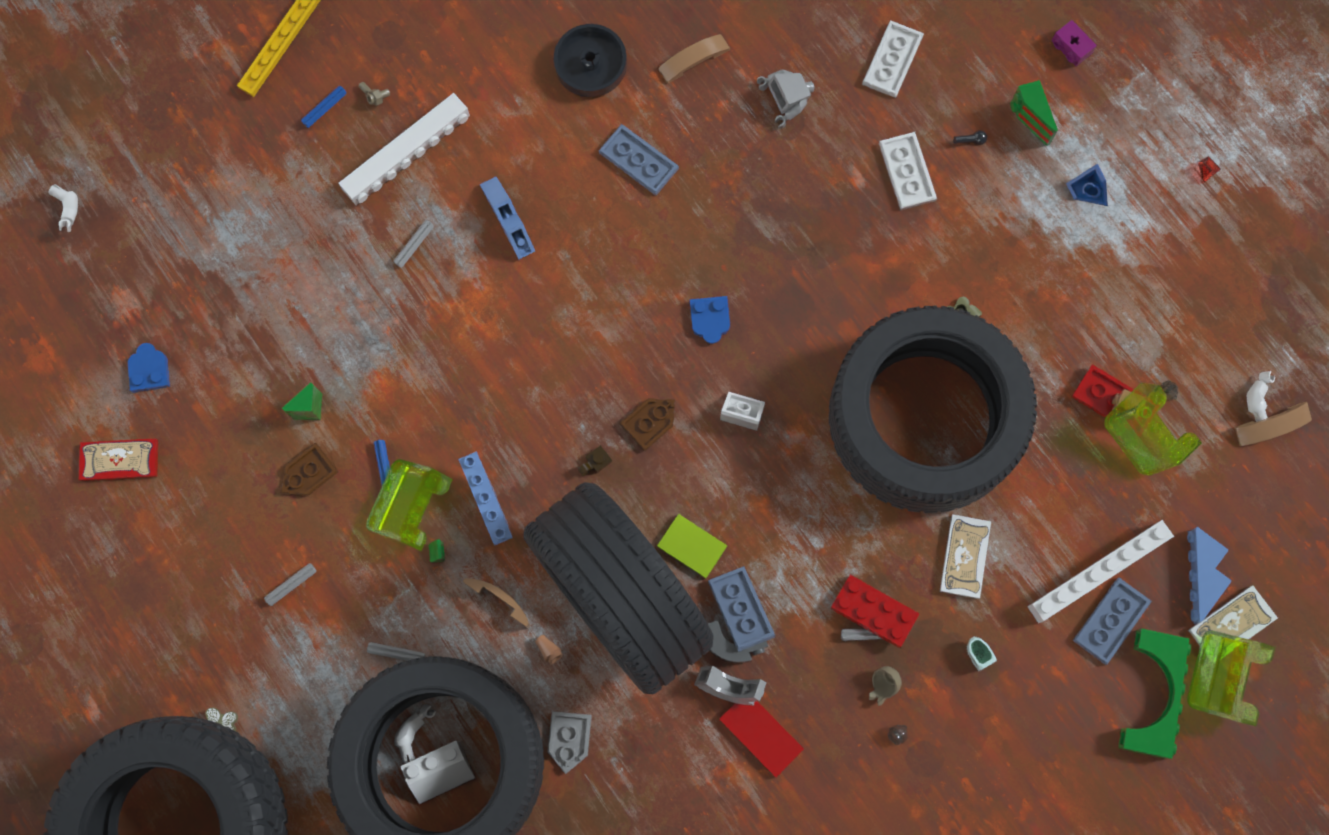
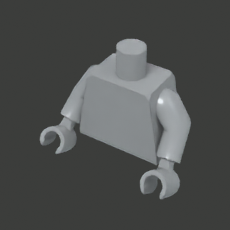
(788, 91)

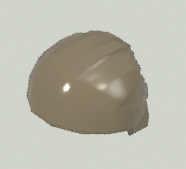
(885, 683)

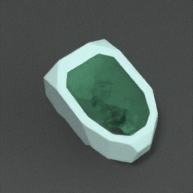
(980, 653)

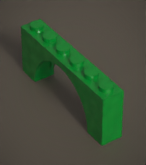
(1171, 655)

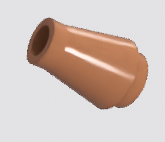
(549, 651)

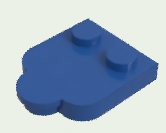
(710, 318)
(148, 369)

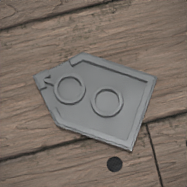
(569, 738)

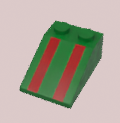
(1034, 111)

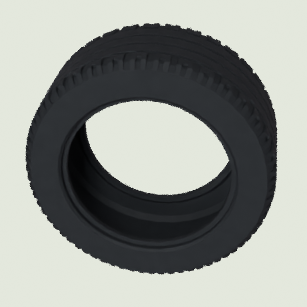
(972, 347)
(620, 587)
(393, 690)

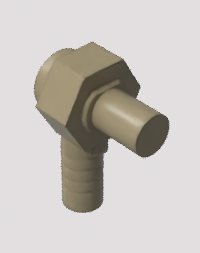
(374, 96)

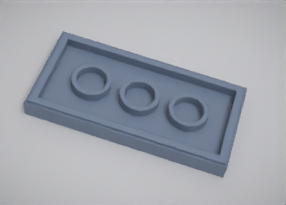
(638, 159)
(741, 609)
(1112, 621)

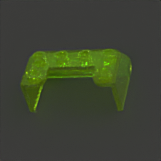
(1144, 434)
(404, 501)
(1223, 675)

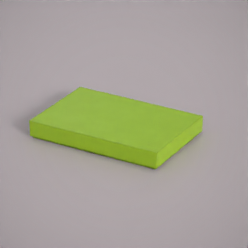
(692, 546)

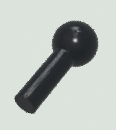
(978, 138)

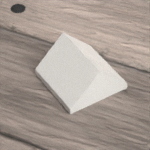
(742, 411)

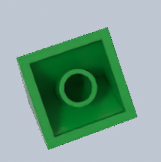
(305, 404)

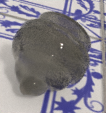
(1170, 389)
(898, 734)

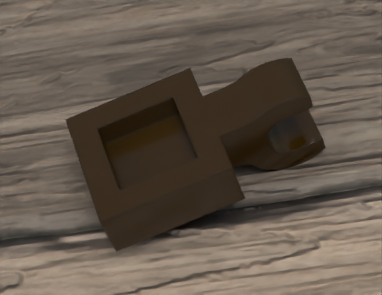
(596, 460)

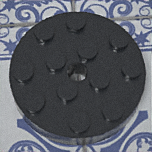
(586, 43)

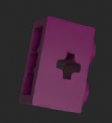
(1073, 43)

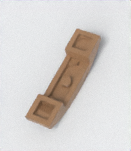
(692, 56)
(1274, 426)
(479, 586)

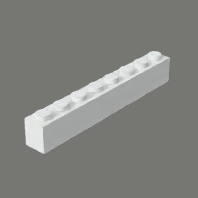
(404, 149)
(1100, 571)

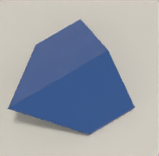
(1089, 186)

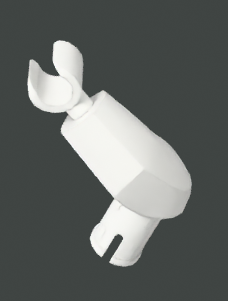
(70, 206)
(1256, 394)
(407, 730)

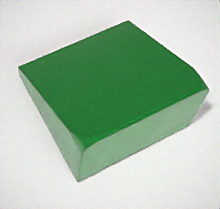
(436, 551)

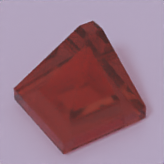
(1208, 168)

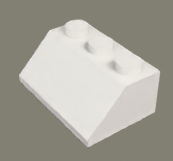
(437, 772)

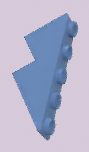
(508, 217)
(485, 498)
(1206, 581)

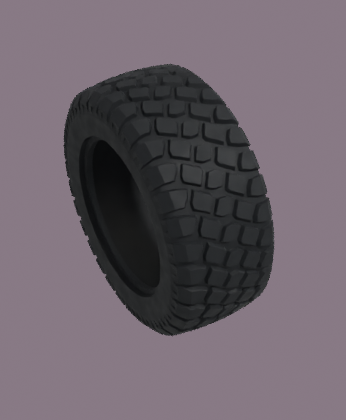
(211, 754)

